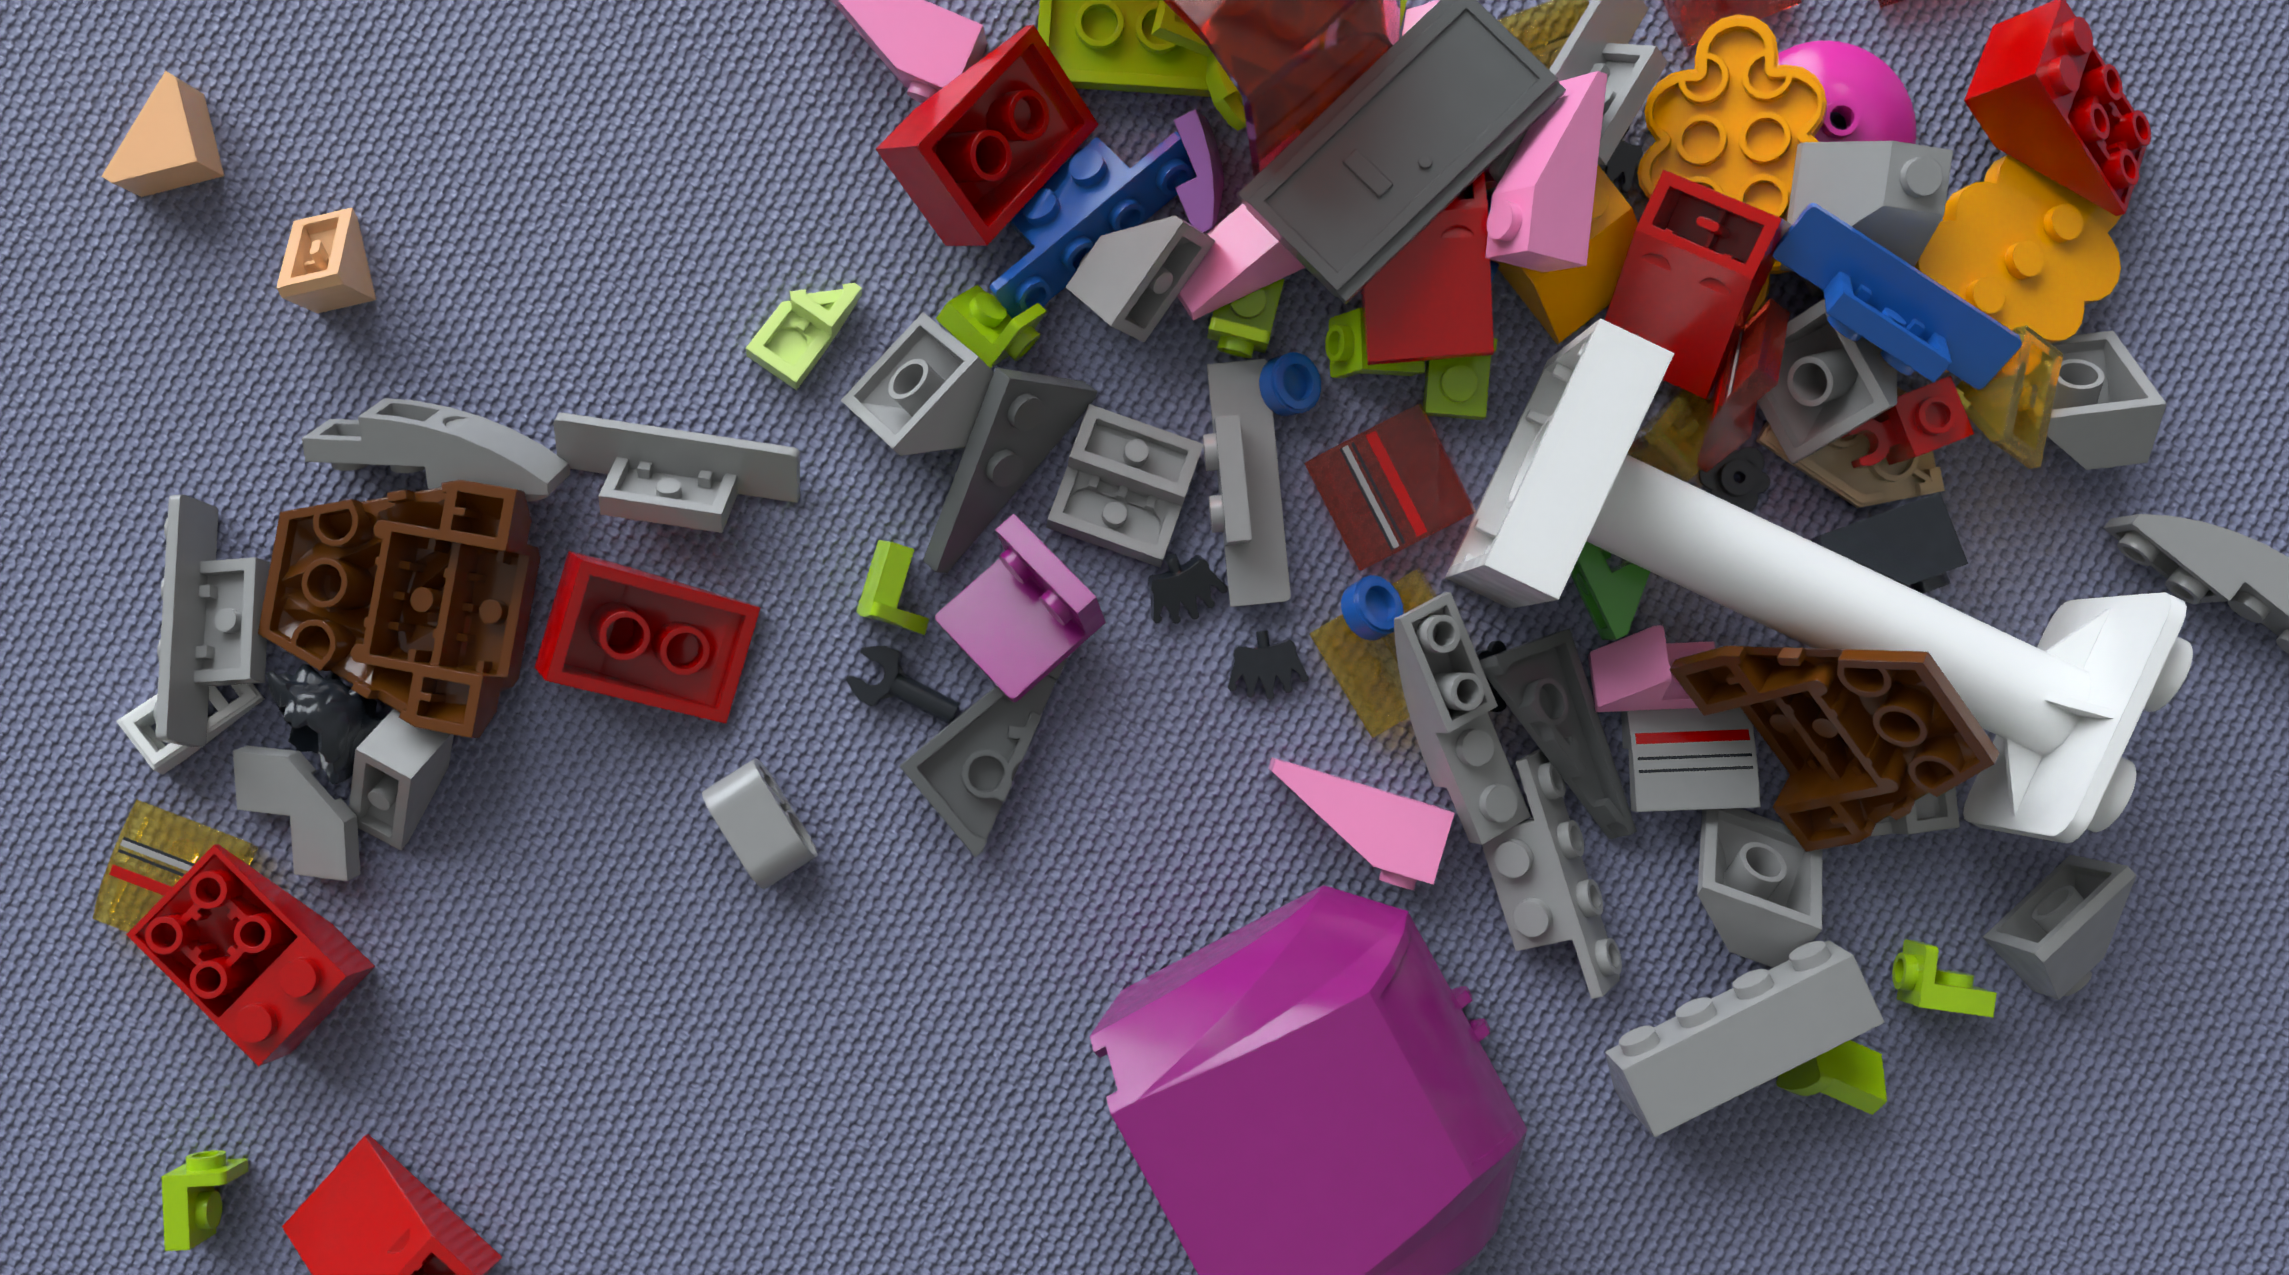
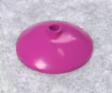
(1859, 89)

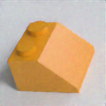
(1573, 296)

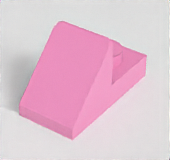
(1637, 675)

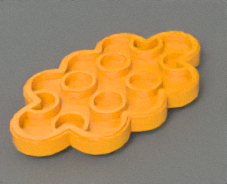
(1734, 120)
(2024, 250)

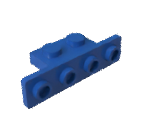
(1079, 204)
(1894, 303)

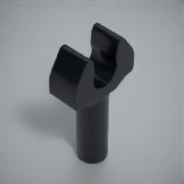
(901, 686)

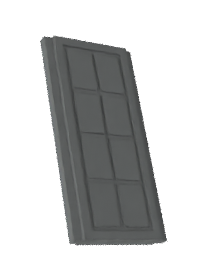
(1401, 144)

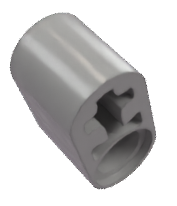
(759, 824)

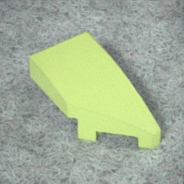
(802, 332)

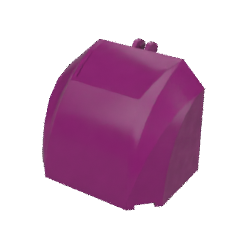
(1314, 1098)

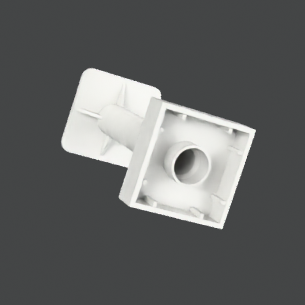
(2054, 708)

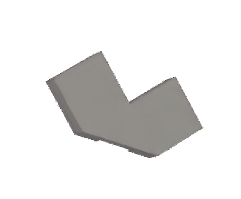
(321, 828)

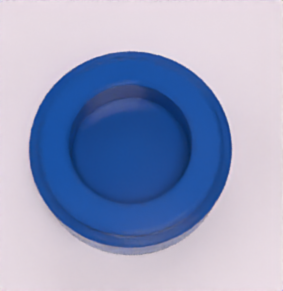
(1290, 384)
(1371, 607)

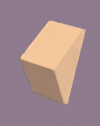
(167, 143)
(326, 263)

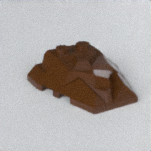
(410, 598)
(1849, 727)

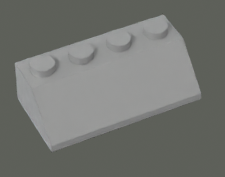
(1742, 1036)

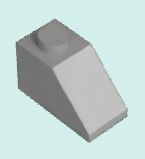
(1139, 273)
(397, 777)

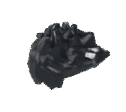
(324, 717)

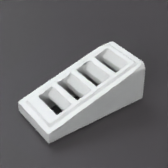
(163, 758)

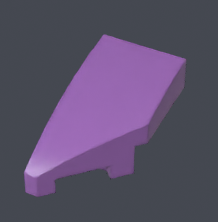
(1203, 194)

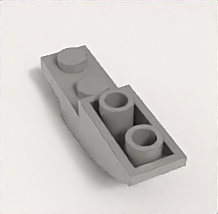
(442, 442)
(2211, 566)
(1451, 719)

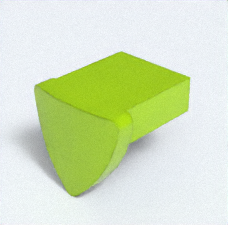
(885, 586)
(1844, 1073)

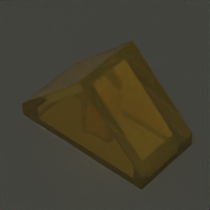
(2018, 400)
(1673, 436)

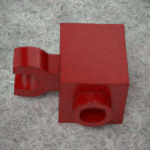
(1916, 425)

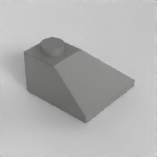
(1877, 187)
(1825, 385)
(922, 391)
(2103, 403)
(1758, 885)
(2063, 925)

